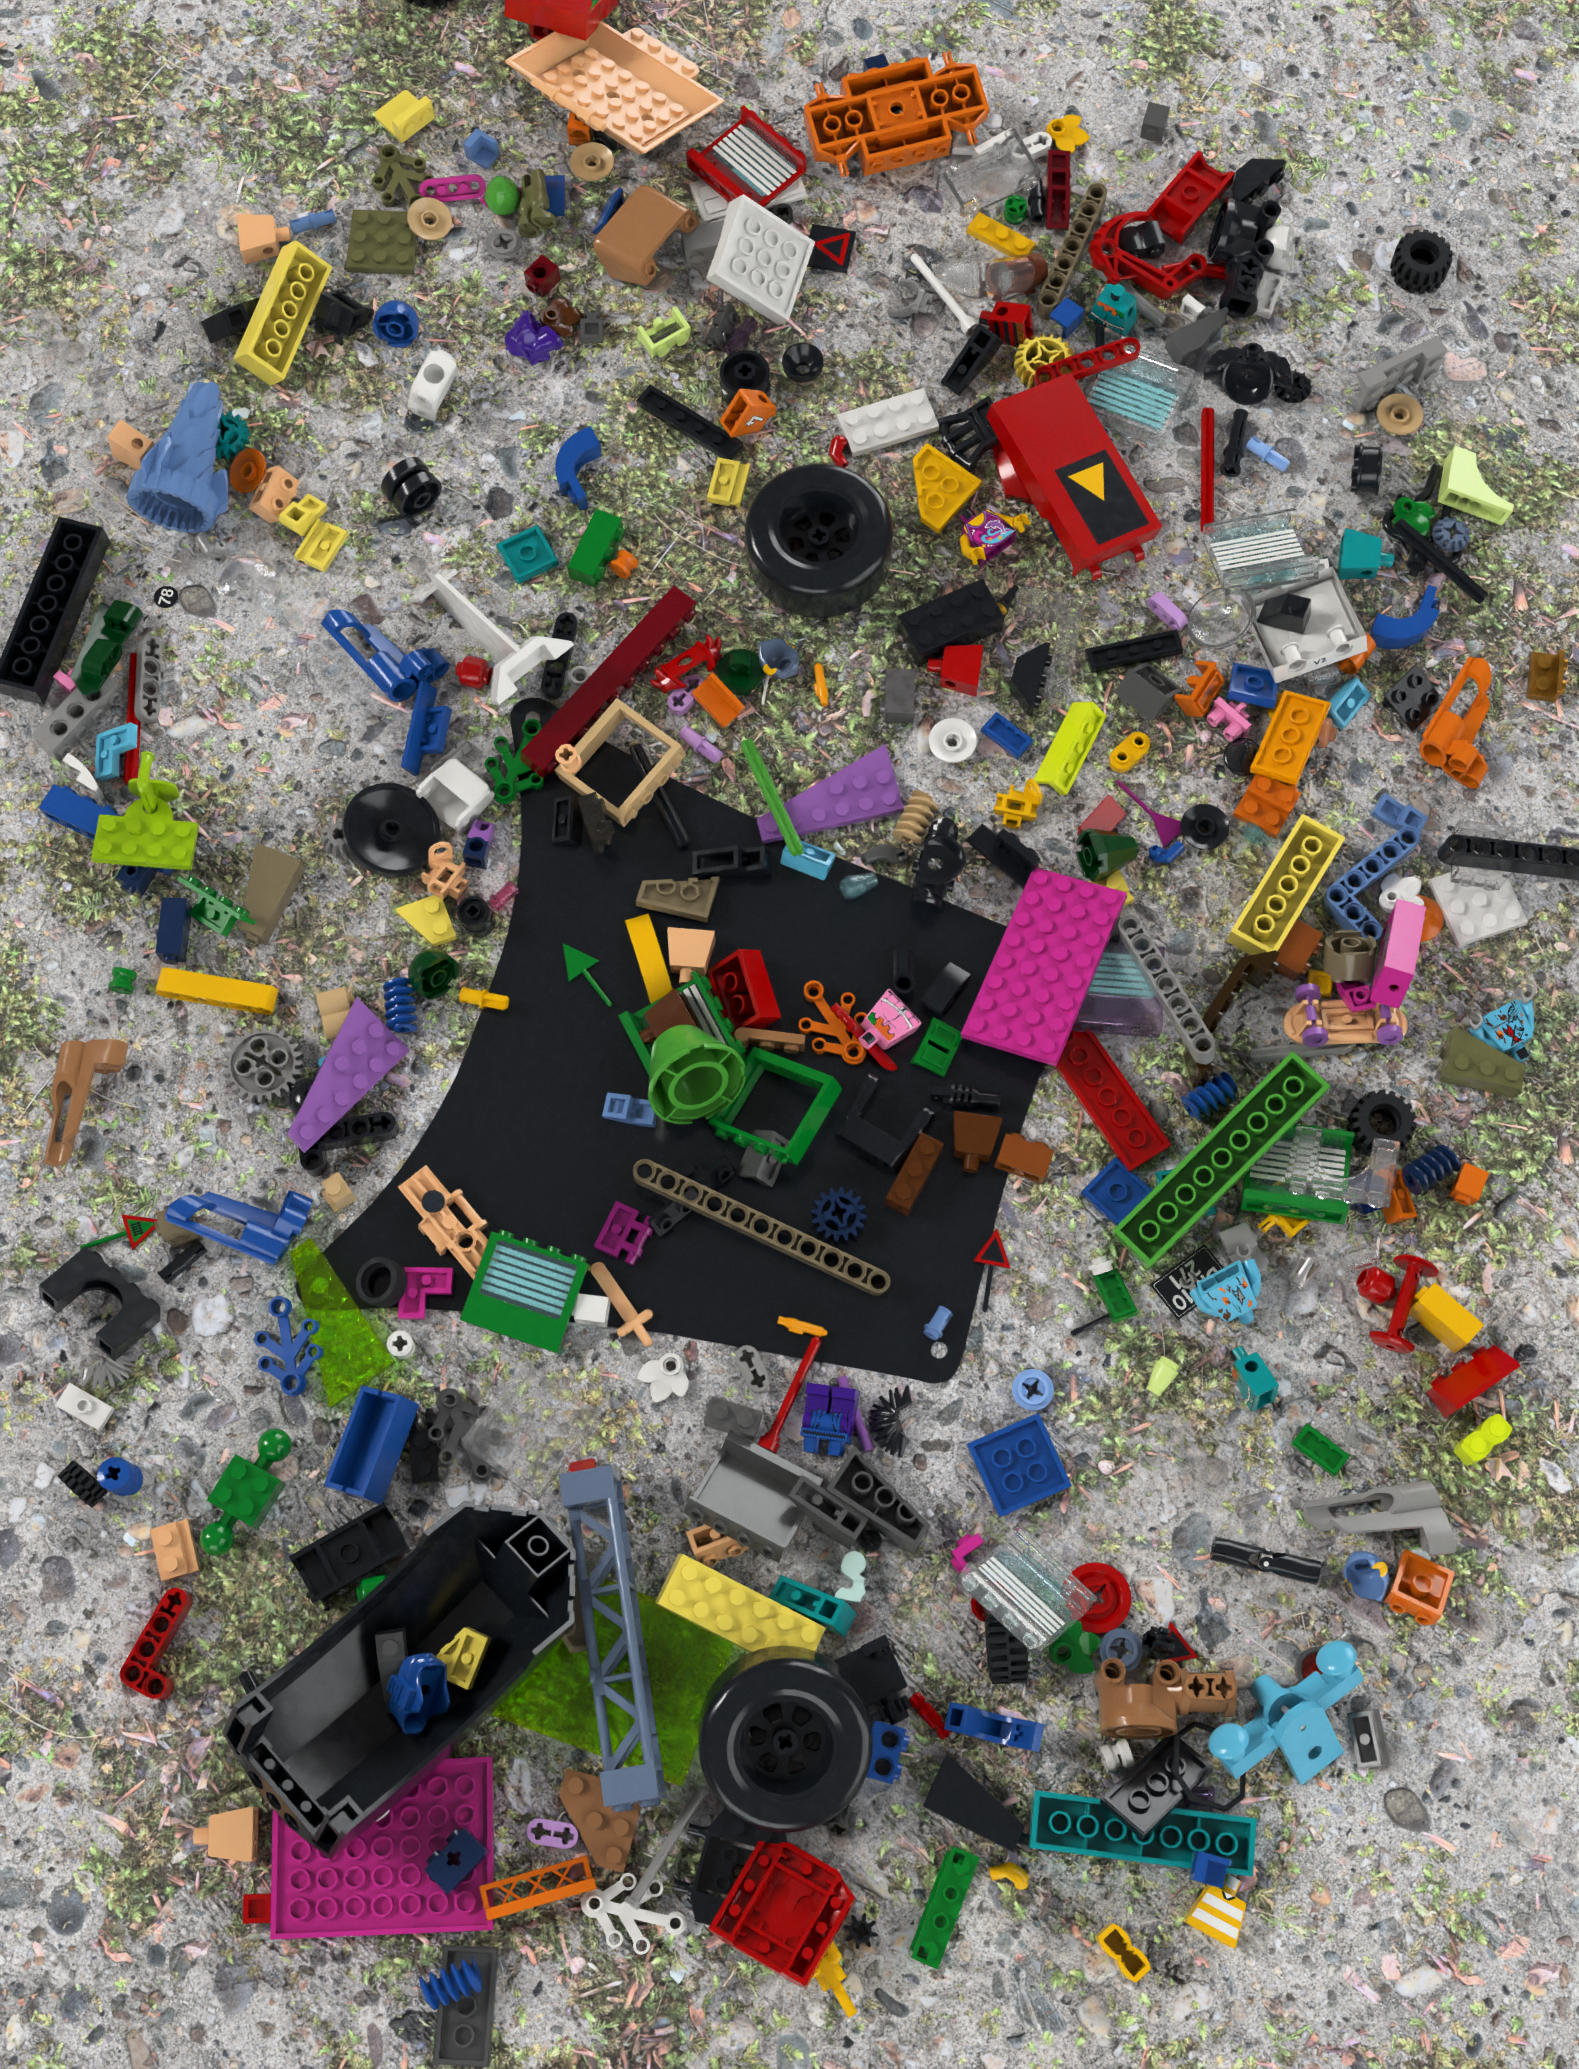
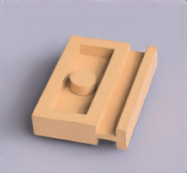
(175, 1550)

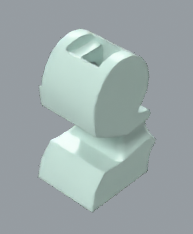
(852, 1567)

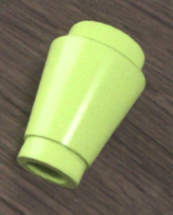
(1162, 1375)

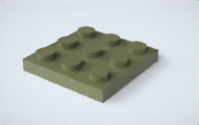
(381, 243)

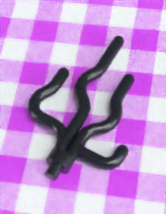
(1416, 561)

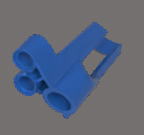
(390, 668)
(265, 1233)

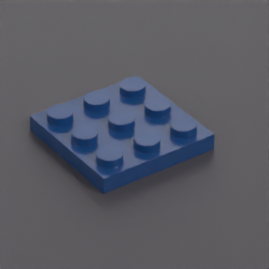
(1018, 1465)

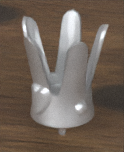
(1302, 1273)

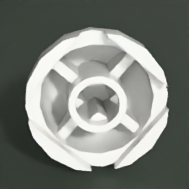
(1284, 250)

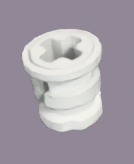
(395, 1340)

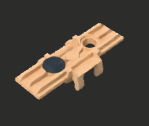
(440, 1224)

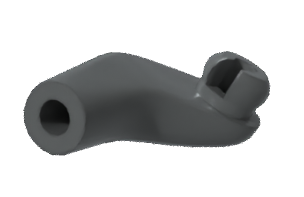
(886, 853)

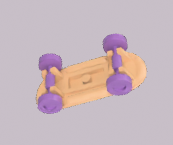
(1331, 1022)

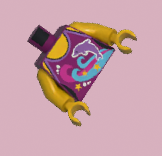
(988, 534)

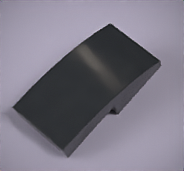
(944, 988)

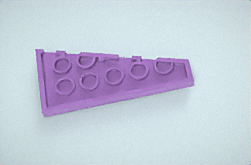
(847, 797)
(352, 1066)

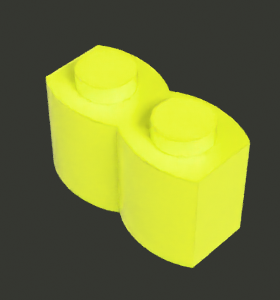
(1480, 1442)

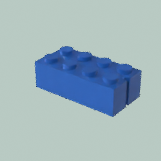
(371, 1445)

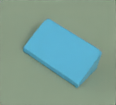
(1347, 702)
(812, 861)

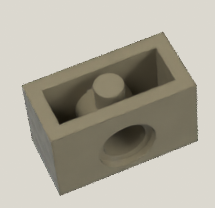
(173, 1234)

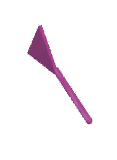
(1166, 827)

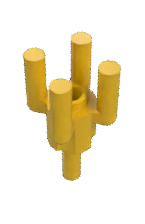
(830, 1976)

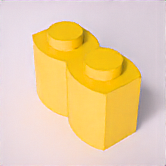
(1128, 1959)

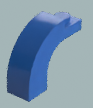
(572, 456)
(1405, 632)
(994, 1727)

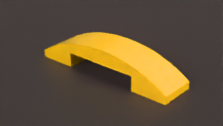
(649, 957)

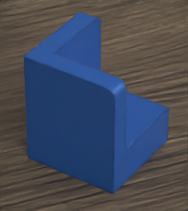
(1067, 315)
(1209, 1869)

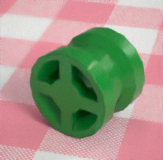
(1018, 204)
(122, 980)

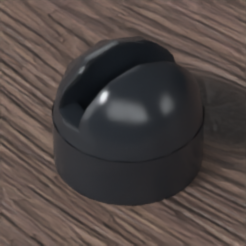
(867, 1545)

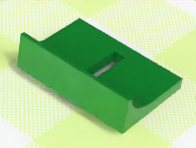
(931, 1057)

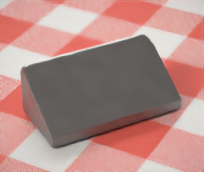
(1368, 1738)

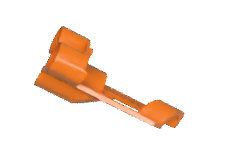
(1450, 738)

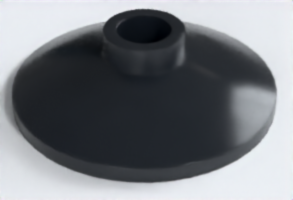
(1208, 817)

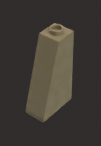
(269, 891)

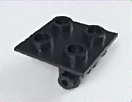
(1412, 698)

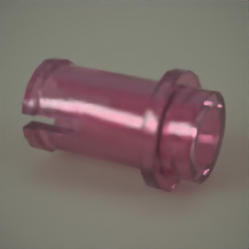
(503, 896)

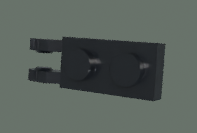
(423, 1452)

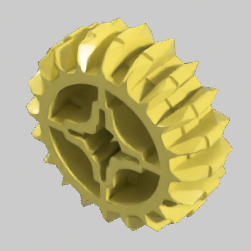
(1046, 351)

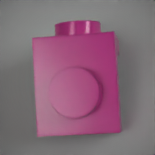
(966, 1546)

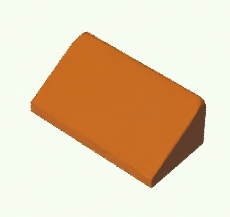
(1401, 1203)

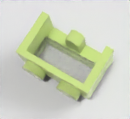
(665, 334)

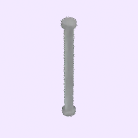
(667, 1846)

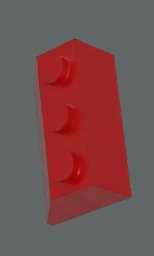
(744, 990)
(1470, 1379)

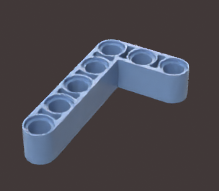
(1365, 879)

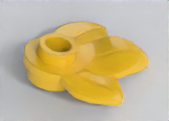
(1069, 133)

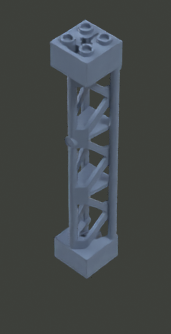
(641, 1783)

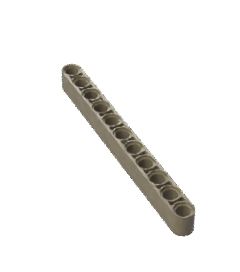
(768, 1238)

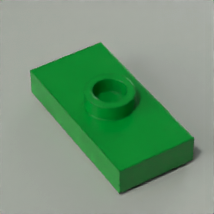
(1115, 1295)
(1320, 1450)

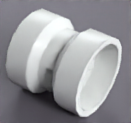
(1116, 1756)

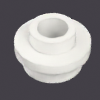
(1101, 1265)

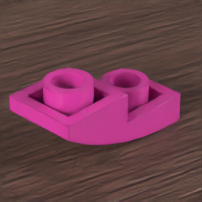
(1355, 995)

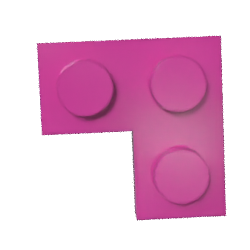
(420, 1283)

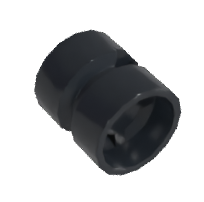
(476, 916)

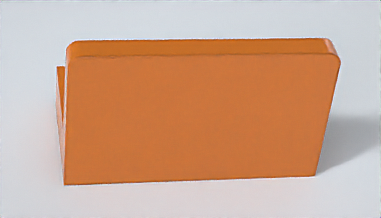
(717, 700)

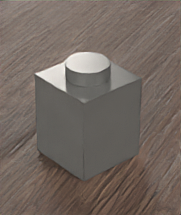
(1155, 122)

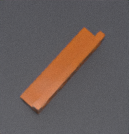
(541, 1898)

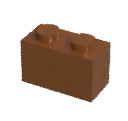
(1297, 949)
(1024, 1157)

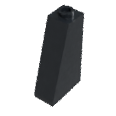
(968, 1804)

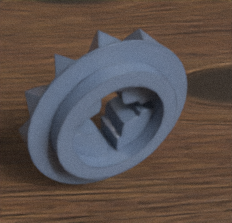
(1442, 535)
(1131, 1642)

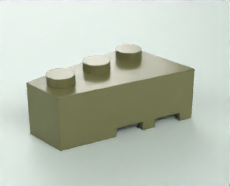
(1479, 1066)

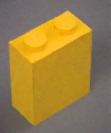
(1444, 1317)

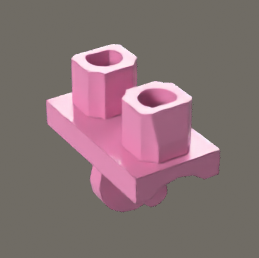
(1232, 716)

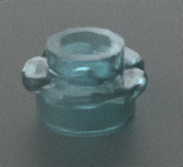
(1253, 832)

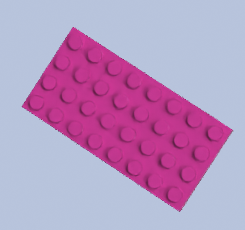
(1044, 966)

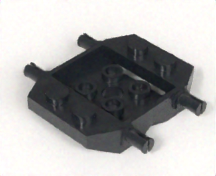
(718, 1860)

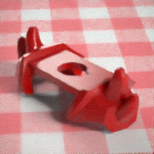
(670, 673)

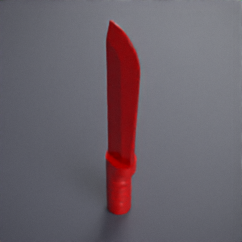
(851, 1025)

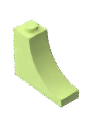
(1466, 491)

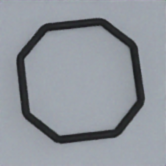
(1176, 1772)

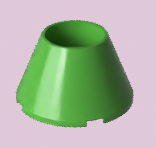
(692, 1075)

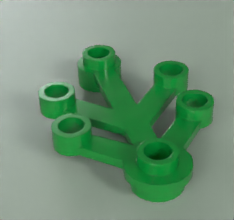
(514, 766)

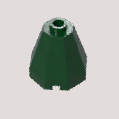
(1105, 852)

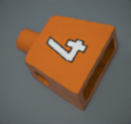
(747, 412)

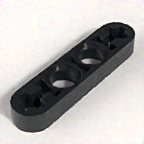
(560, 676)

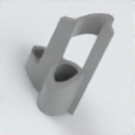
(1403, 1507)

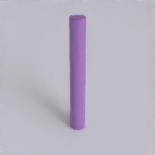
(859, 1424)

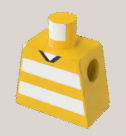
(1218, 1912)

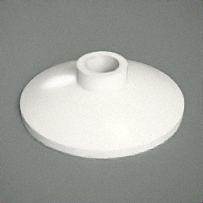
(952, 731)

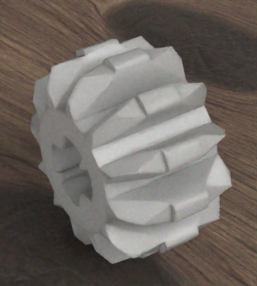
(332, 840)

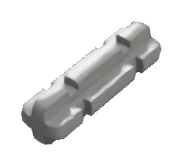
(462, 747)

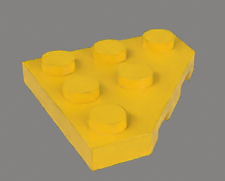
(941, 487)

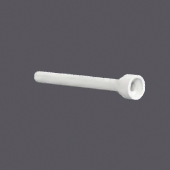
(967, 323)

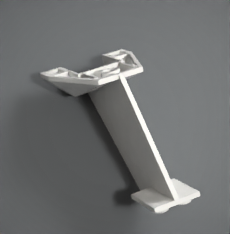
(511, 660)

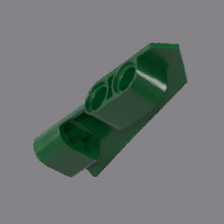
(104, 644)

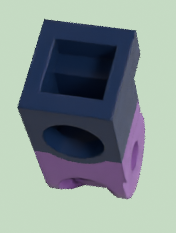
(478, 844)

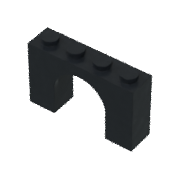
(89, 1272)

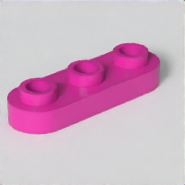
(463, 183)

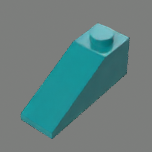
(814, 1605)

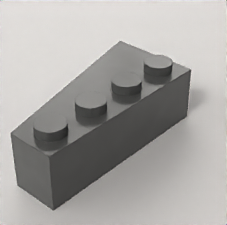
(875, 1498)

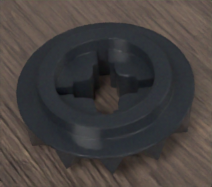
(1298, 393)

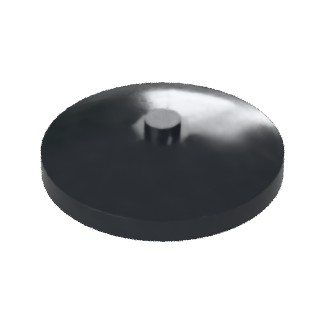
(390, 830)

